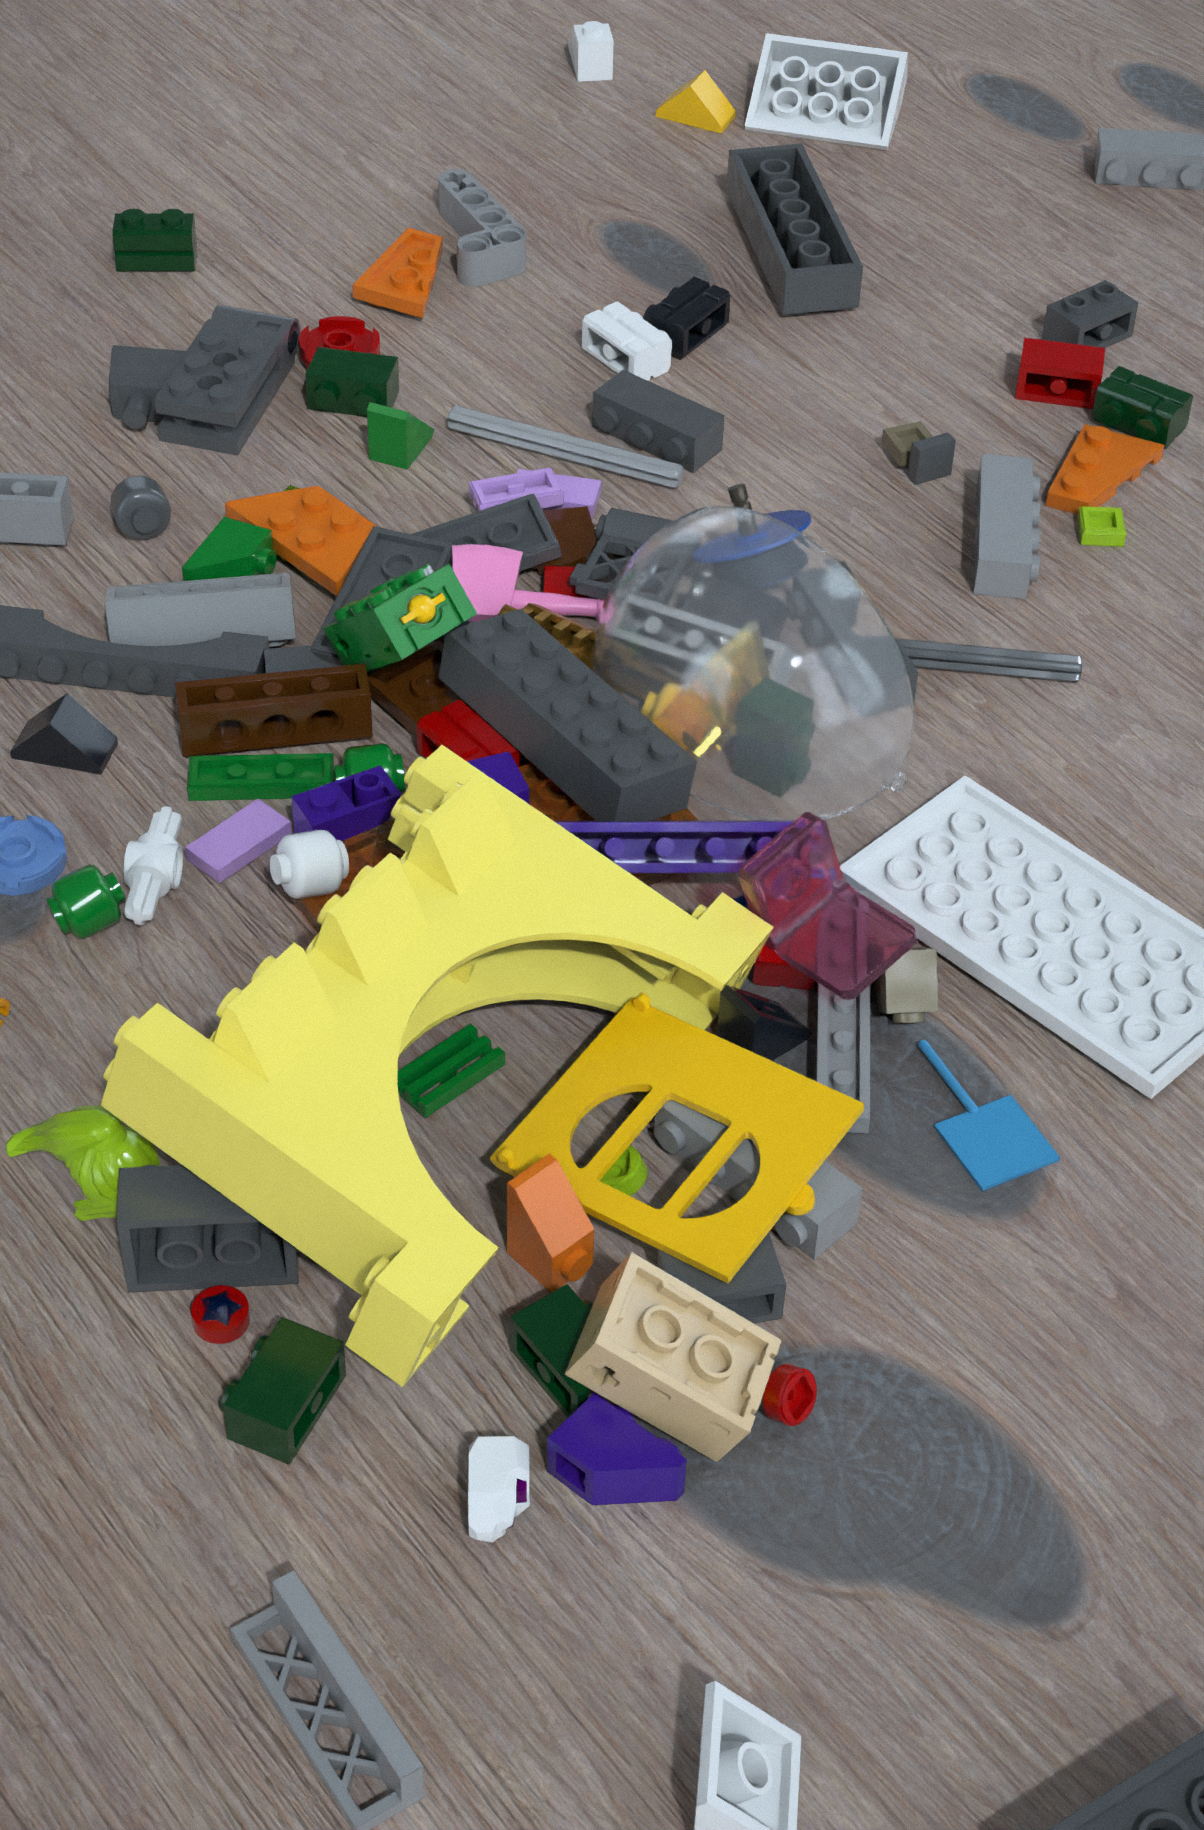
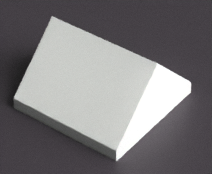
(745, 1767)

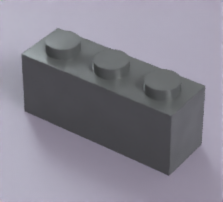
(658, 420)

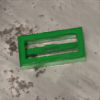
(441, 1066)

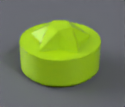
(627, 1172)

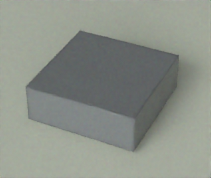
(931, 458)

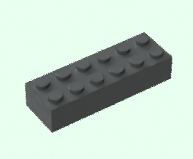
(794, 229)
(566, 719)

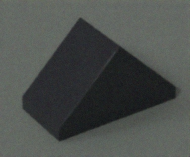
(66, 738)
(758, 1023)

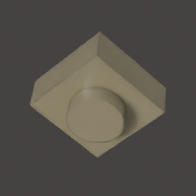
(900, 439)

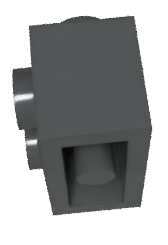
(1091, 317)

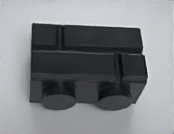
(690, 314)

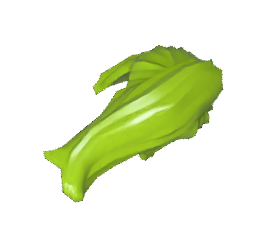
(93, 1148)

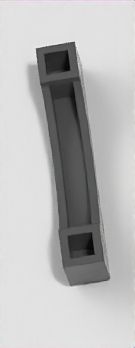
(47, 653)

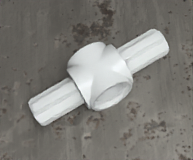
(153, 865)

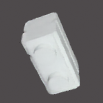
(626, 342)

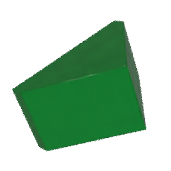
(395, 435)

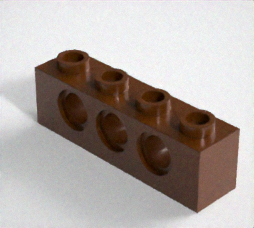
(274, 709)

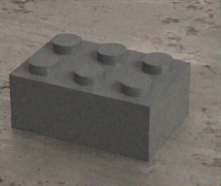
(192, 1237)

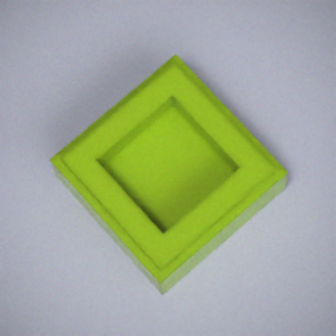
(1101, 526)

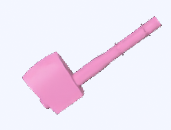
(491, 578)

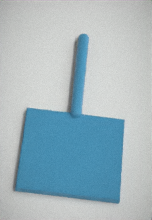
(993, 1139)

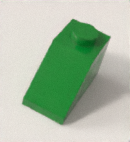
(232, 551)

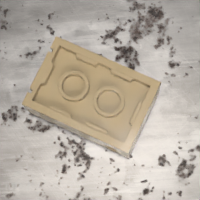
(674, 1357)

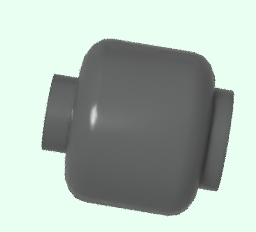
(140, 508)

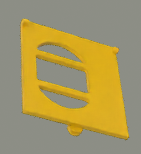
(646, 1049)

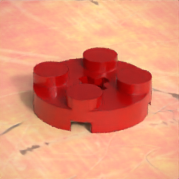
(338, 333)

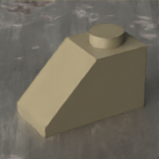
(909, 986)

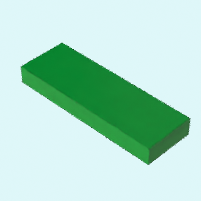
(257, 775)

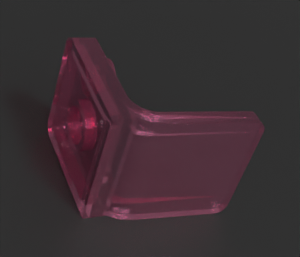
(817, 914)

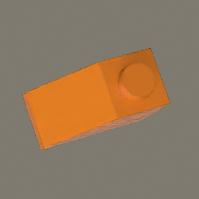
(548, 1225)

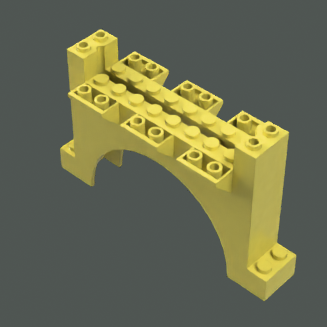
(299, 1081)

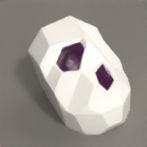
(496, 1485)

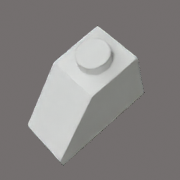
(591, 51)

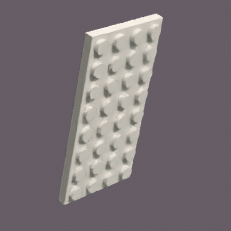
(1046, 930)

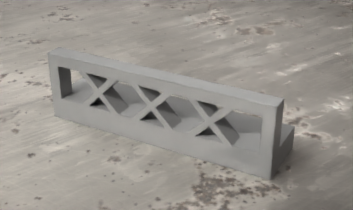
(351, 1695)

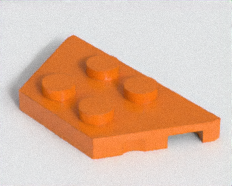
(308, 530)

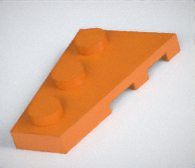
(402, 274)
(1097, 466)

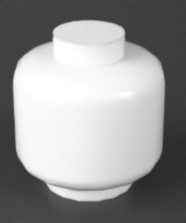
(309, 864)

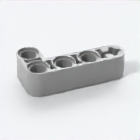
(490, 238)

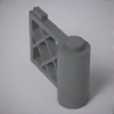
(620, 534)

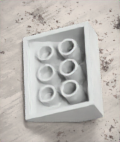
(827, 91)

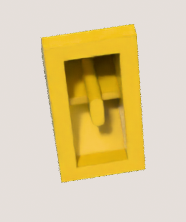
(698, 105)

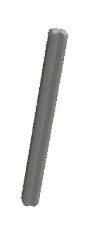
(565, 447)

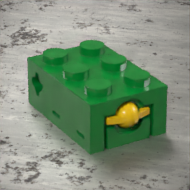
(399, 617)

